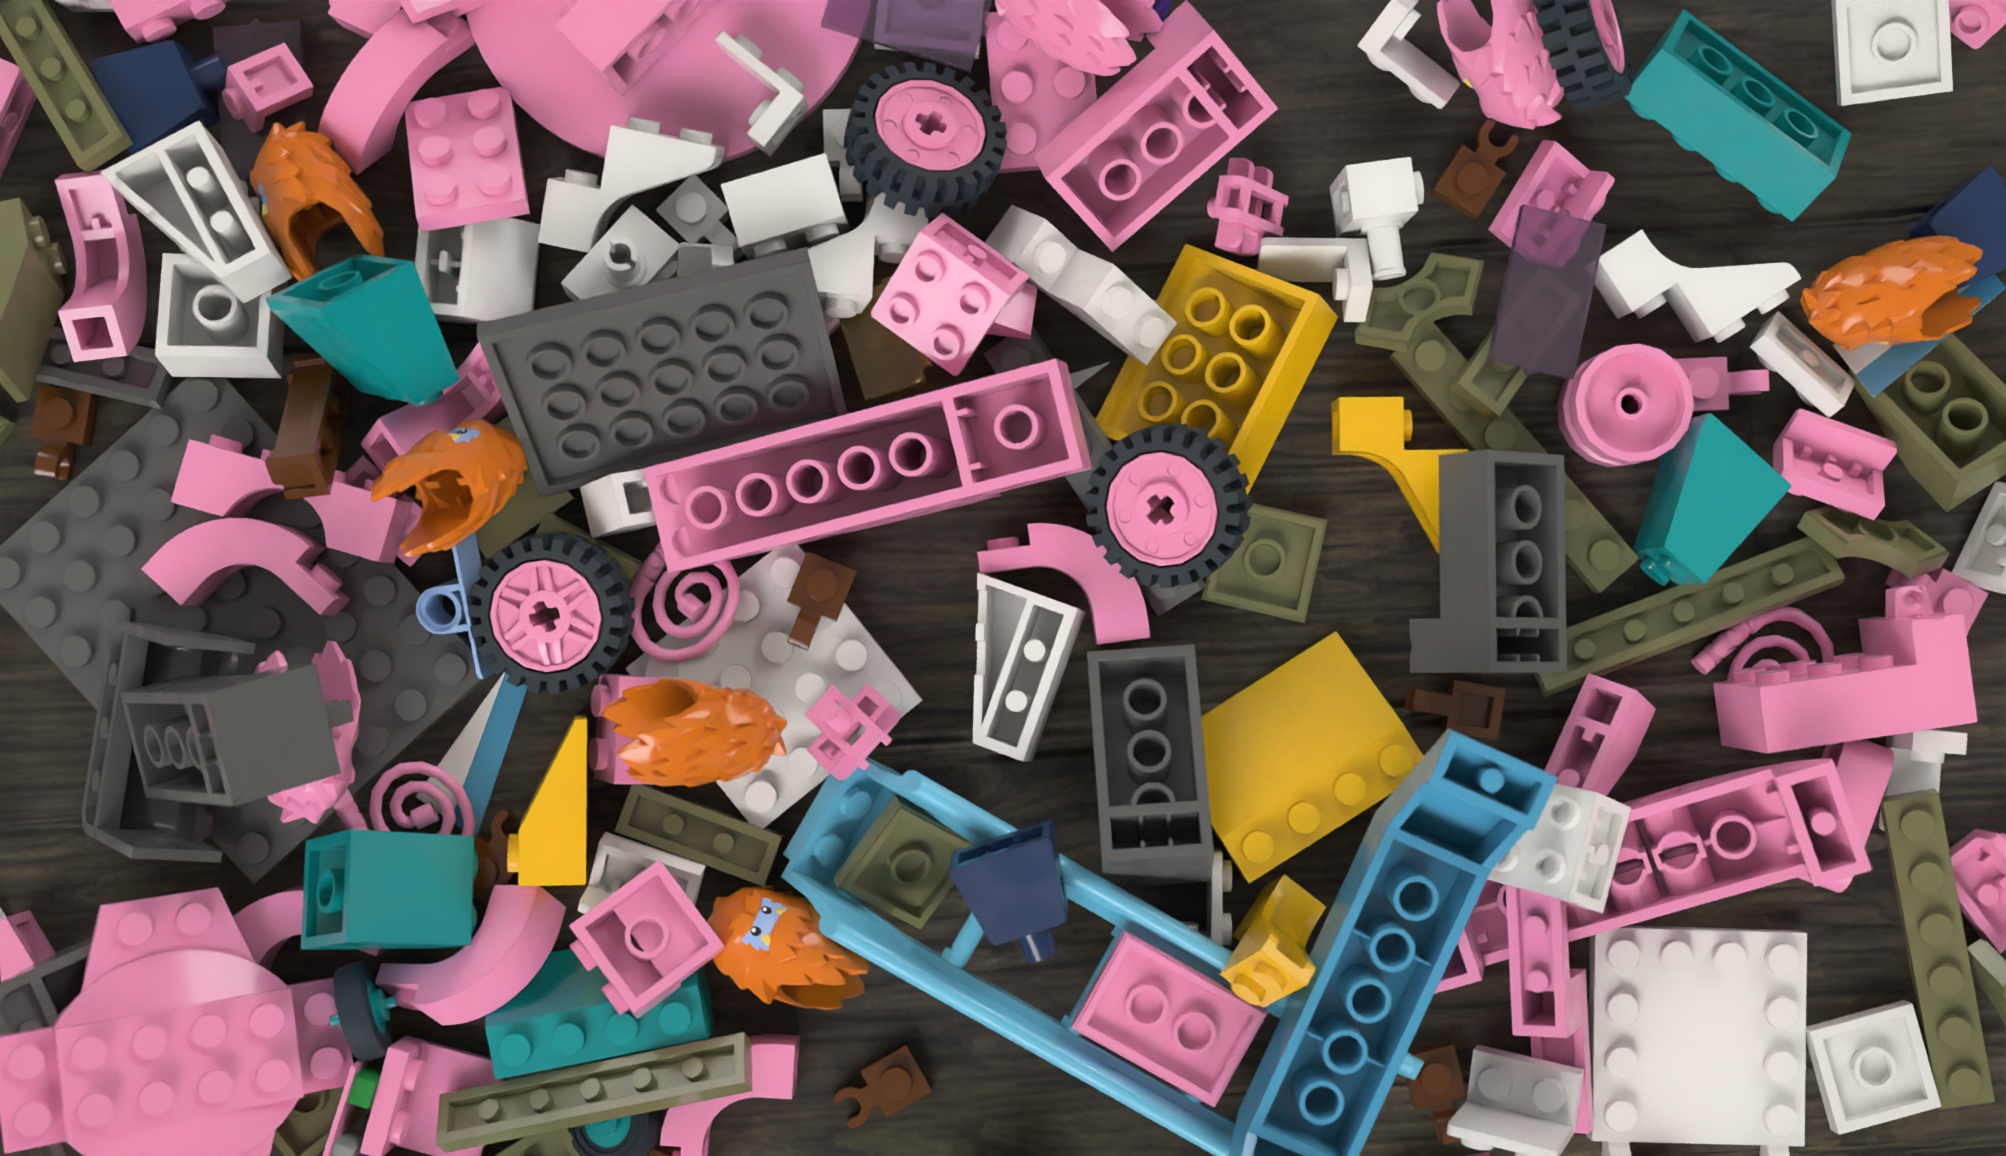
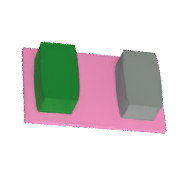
(357, 1092)

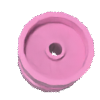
(1656, 401)

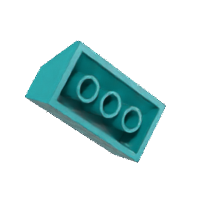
(1738, 117)
(570, 1021)

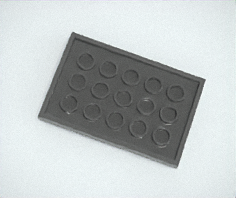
(665, 369)

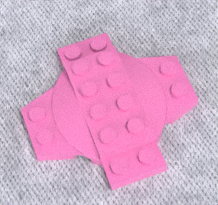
(171, 1042)

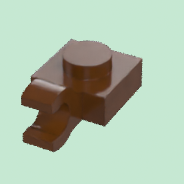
(63, 421)
(819, 592)
(1466, 707)
(1437, 1086)

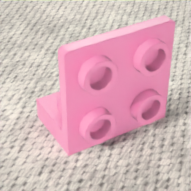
(947, 293)
(410, 1092)

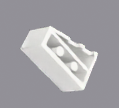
(202, 206)
(1020, 664)

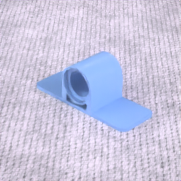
(430, 603)

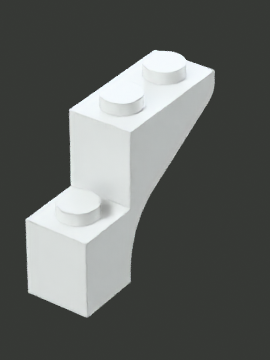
(635, 161)
(846, 263)
(1083, 284)
(1703, 298)

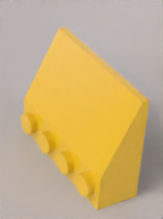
(1228, 361)
(1300, 756)

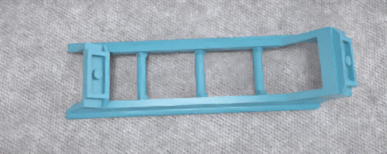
(836, 826)

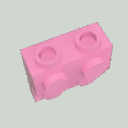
(644, 940)

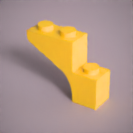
(1377, 431)
(1273, 943)

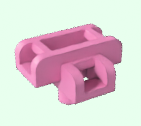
(1240, 207)
(841, 724)

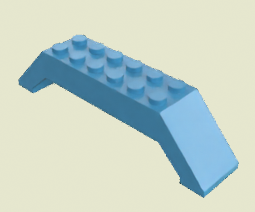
(1386, 948)

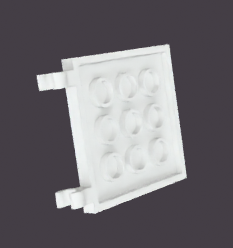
(1698, 1037)

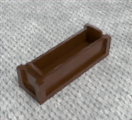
(310, 429)

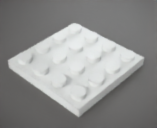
(760, 659)

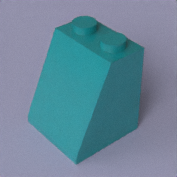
(372, 327)
(1704, 503)
(388, 891)

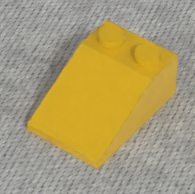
(554, 825)

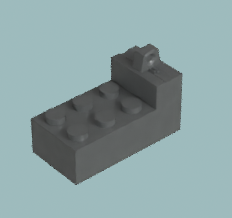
(1498, 567)
(234, 734)
(1150, 766)

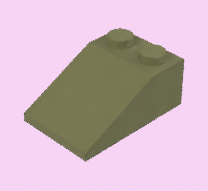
(28, 295)
(1945, 421)

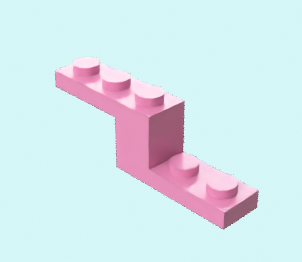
(1545, 992)

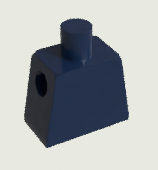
(160, 90)
(1974, 215)
(1015, 888)

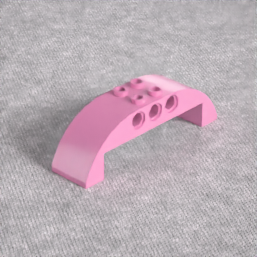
(1697, 849)

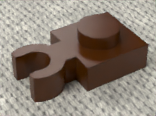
(1472, 175)
(492, 859)
(890, 1082)

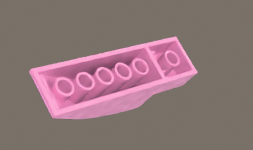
(869, 467)

